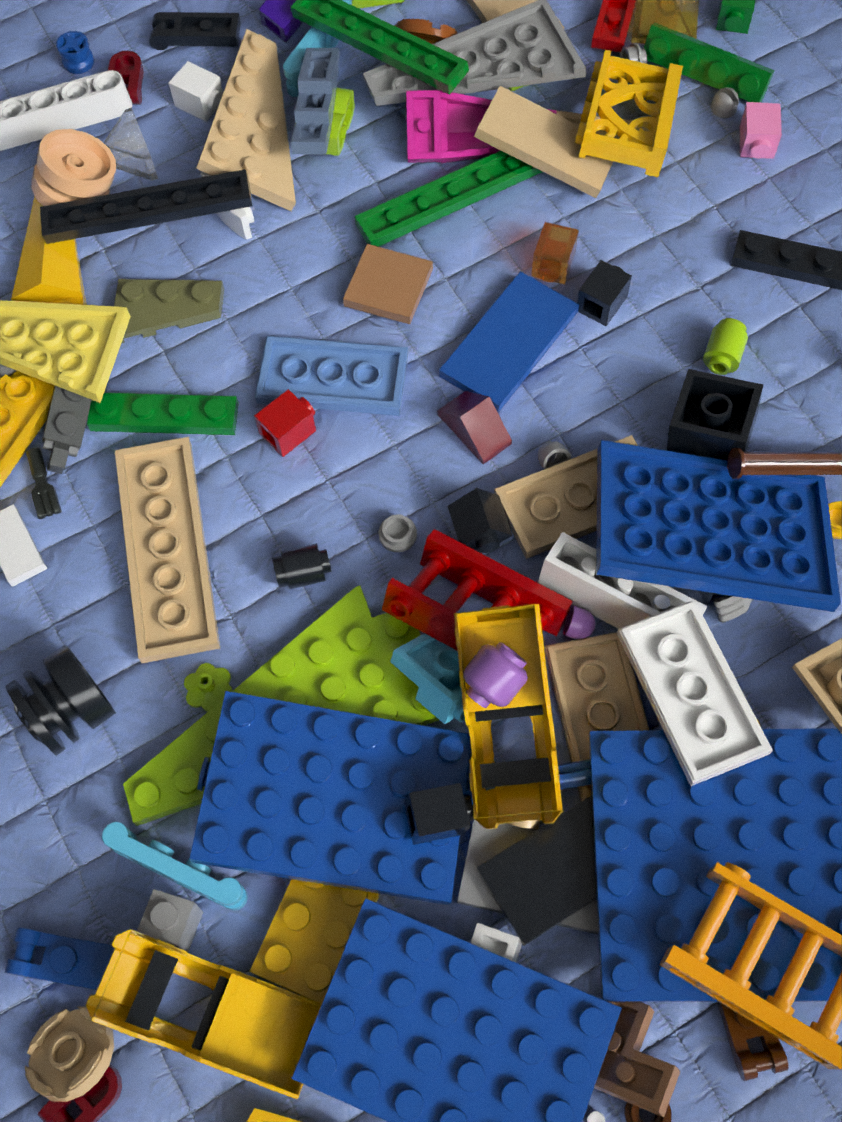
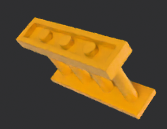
(732, 986)

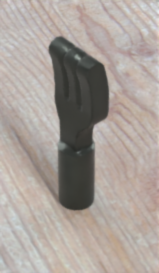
(43, 494)

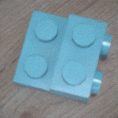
(435, 672)

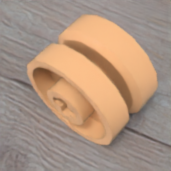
(71, 167)

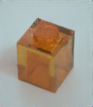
(554, 253)

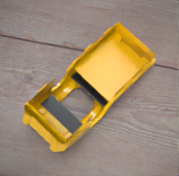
(522, 787)
(247, 1026)

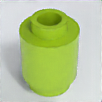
(725, 346)

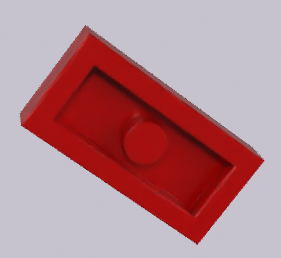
(613, 25)

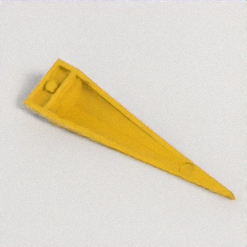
(47, 270)

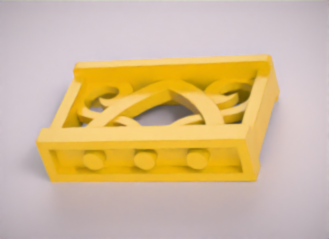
(633, 147)

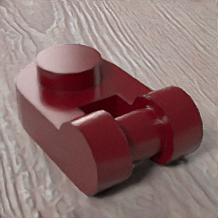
(131, 69)
(93, 1103)

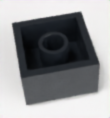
(713, 415)

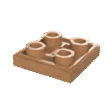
(388, 284)

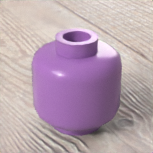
(495, 675)

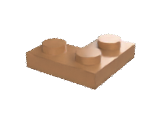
(633, 1074)

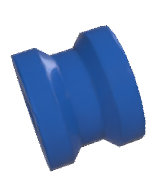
(75, 52)

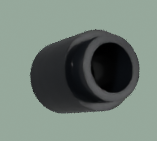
(301, 566)

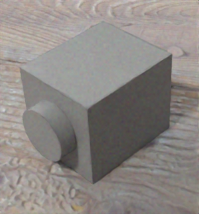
(170, 919)

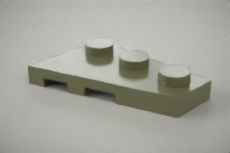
(168, 303)

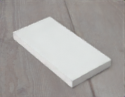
(693, 692)

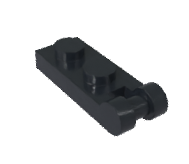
(194, 29)

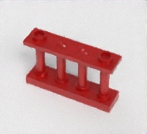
(472, 574)

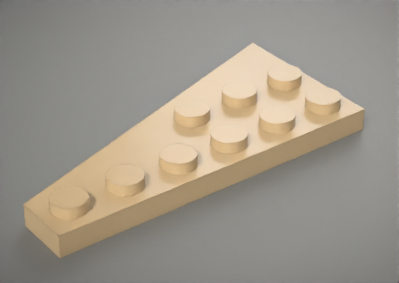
(252, 126)

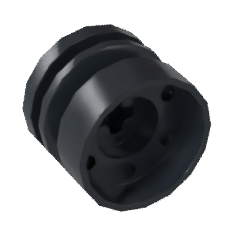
(59, 700)

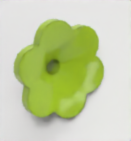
(211, 693)

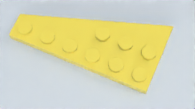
(63, 343)

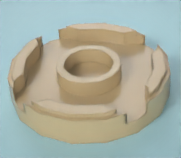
(68, 1055)

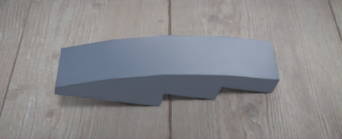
(315, 101)

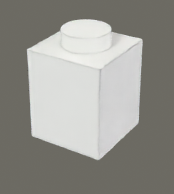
(196, 91)

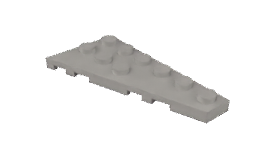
(506, 52)

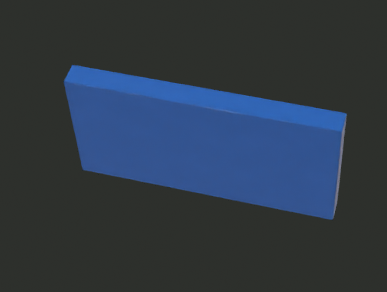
(509, 340)

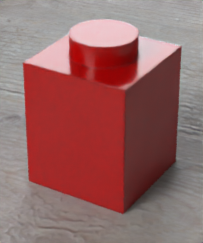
(286, 422)

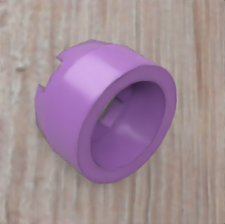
(578, 623)

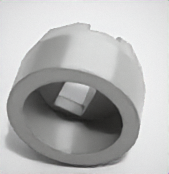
(725, 103)
(554, 452)

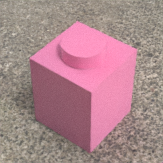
(760, 130)

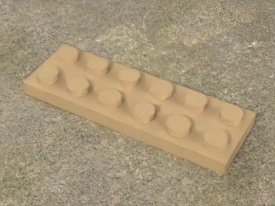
(166, 551)

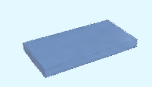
(334, 374)

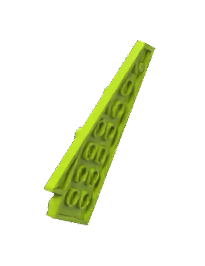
(330, 665)

